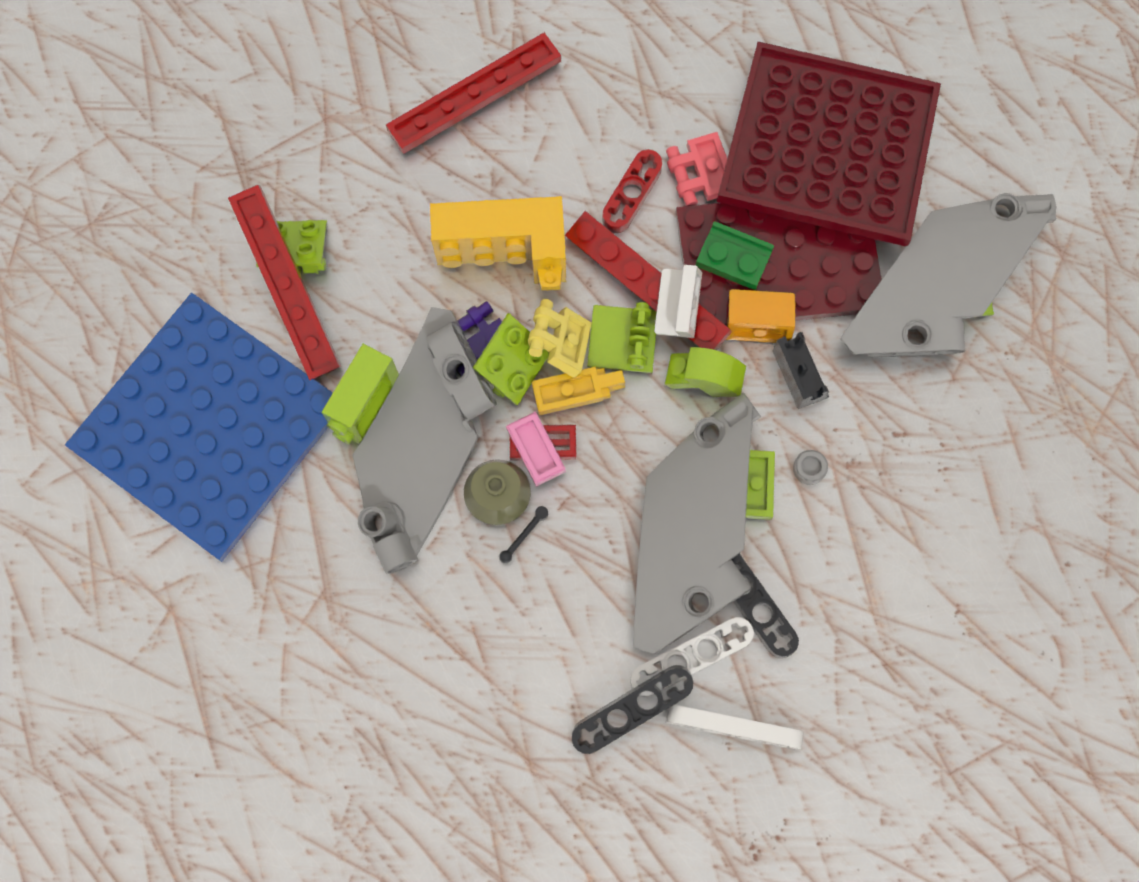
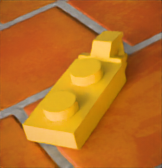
(566, 392)

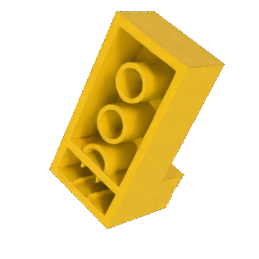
(502, 232)

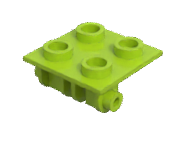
(305, 243)
(622, 338)
(508, 361)

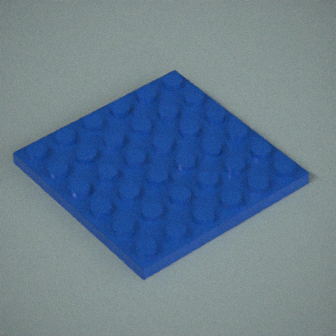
(204, 426)

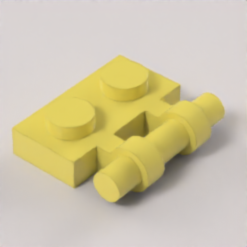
(568, 342)

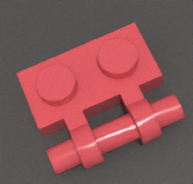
(709, 163)

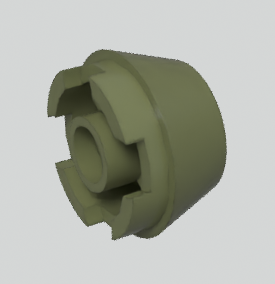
(497, 492)

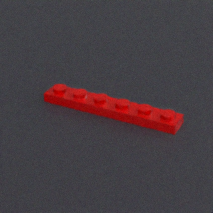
(473, 93)
(637, 274)
(284, 282)

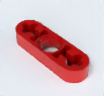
(633, 177)

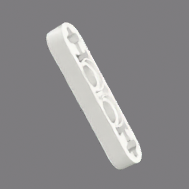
(689, 652)
(735, 727)

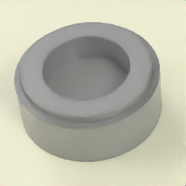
(810, 467)

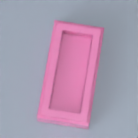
(535, 449)

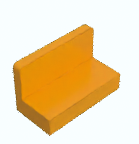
(761, 315)

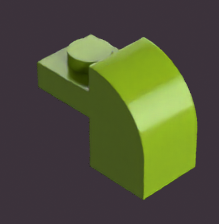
(708, 370)

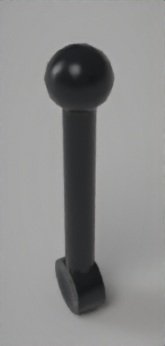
(541, 513)

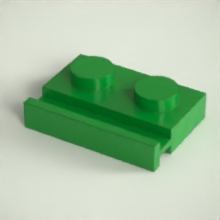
(734, 255)

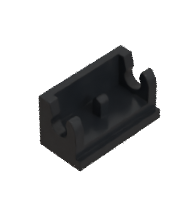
(800, 371)

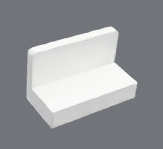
(678, 302)

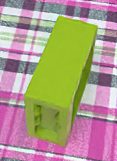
(360, 394)

